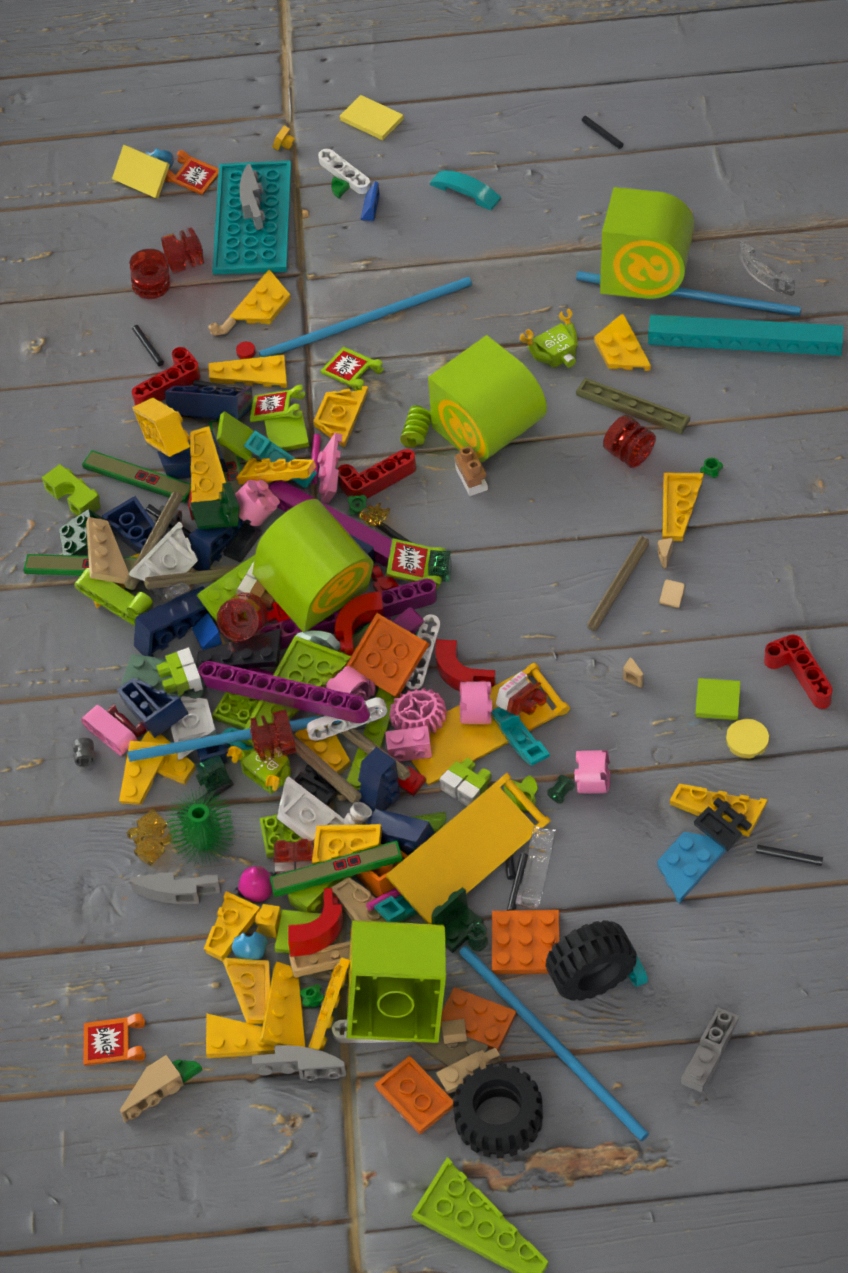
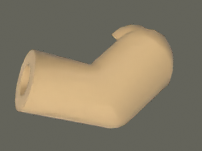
(222, 329)

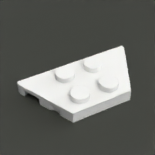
(168, 556)
(195, 724)
(304, 811)

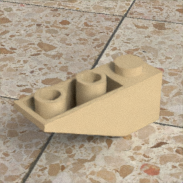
(154, 1084)

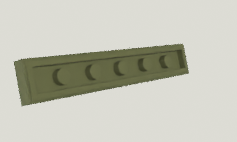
(633, 406)

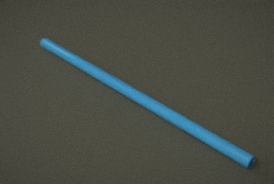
(714, 297)
(365, 318)
(208, 741)
(564, 1054)

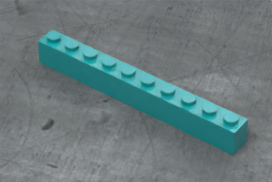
(745, 335)

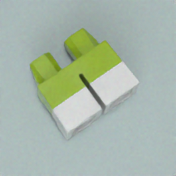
(182, 670)
(463, 783)

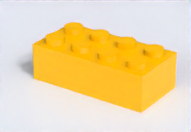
(161, 427)

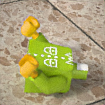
(555, 345)
(267, 774)

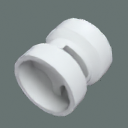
(358, 814)

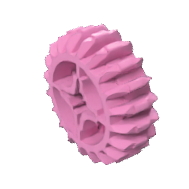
(417, 710)

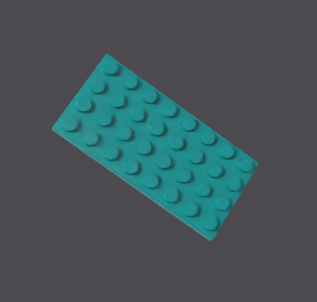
(236, 241)

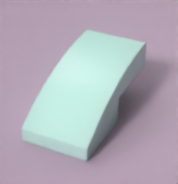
(322, 638)

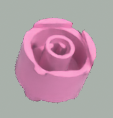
(256, 502)
(352, 682)
(475, 703)
(593, 771)

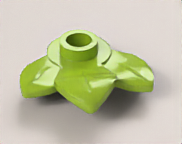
(528, 787)

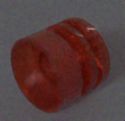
(182, 250)
(149, 273)
(629, 441)
(231, 619)
(272, 735)

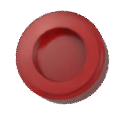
(245, 350)

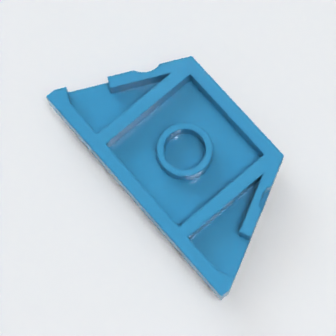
(688, 862)

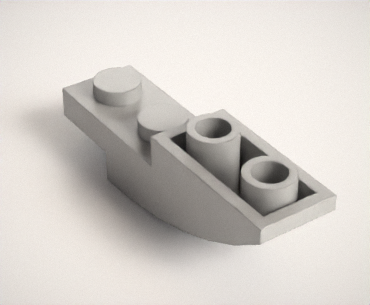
(250, 197)
(166, 889)
(710, 1050)
(308, 1061)

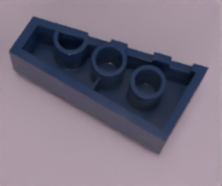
(209, 401)
(130, 523)
(167, 622)

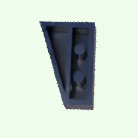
(179, 464)
(209, 543)
(152, 707)
(378, 780)
(406, 830)

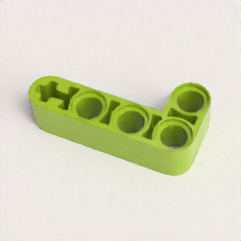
(114, 597)

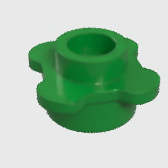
(711, 467)
(361, 500)
(312, 996)

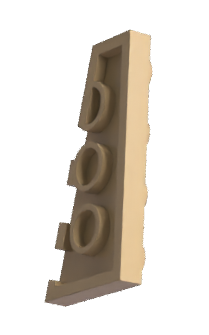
(103, 553)

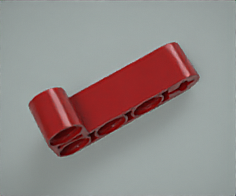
(181, 374)
(378, 476)
(792, 652)

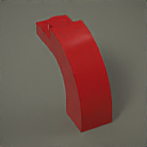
(353, 614)
(453, 671)
(320, 933)

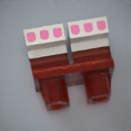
(521, 695)
(290, 852)

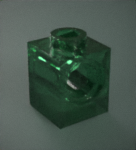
(440, 564)
(217, 769)

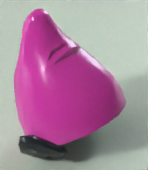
(255, 884)

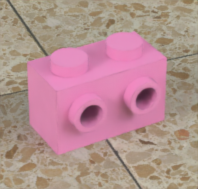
(409, 743)

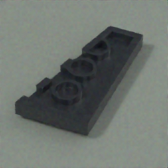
(255, 652)

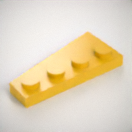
(205, 466)
(277, 470)
(679, 499)
(330, 1002)
(283, 1011)

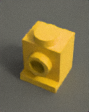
(268, 920)

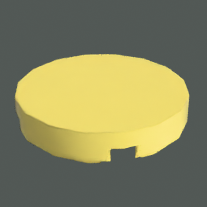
(747, 738)

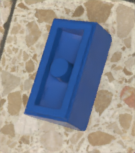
(371, 203)
(207, 633)

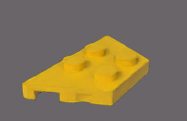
(263, 301)
(620, 346)
(339, 412)

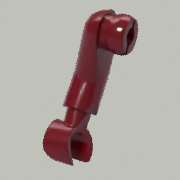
(137, 731)

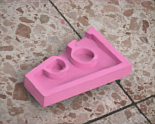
(327, 473)

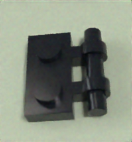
(321, 791)
(719, 829)

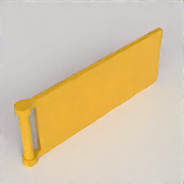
(474, 741)
(466, 848)

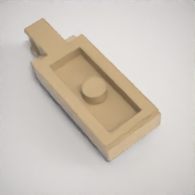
(453, 1075)

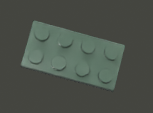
(145, 670)

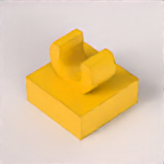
(283, 139)

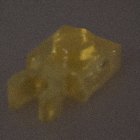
(374, 515)
(147, 826)
(151, 849)

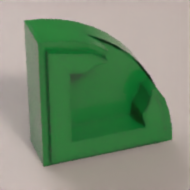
(339, 187)
(187, 1068)

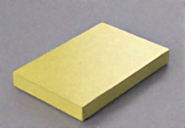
(371, 117)
(140, 171)

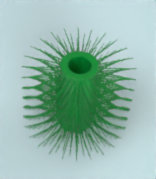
(202, 826)

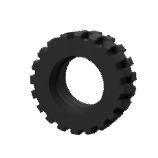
(591, 960)
(492, 1083)

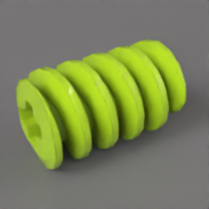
(416, 427)

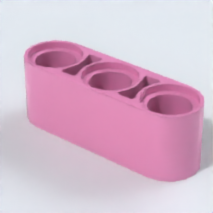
(108, 729)

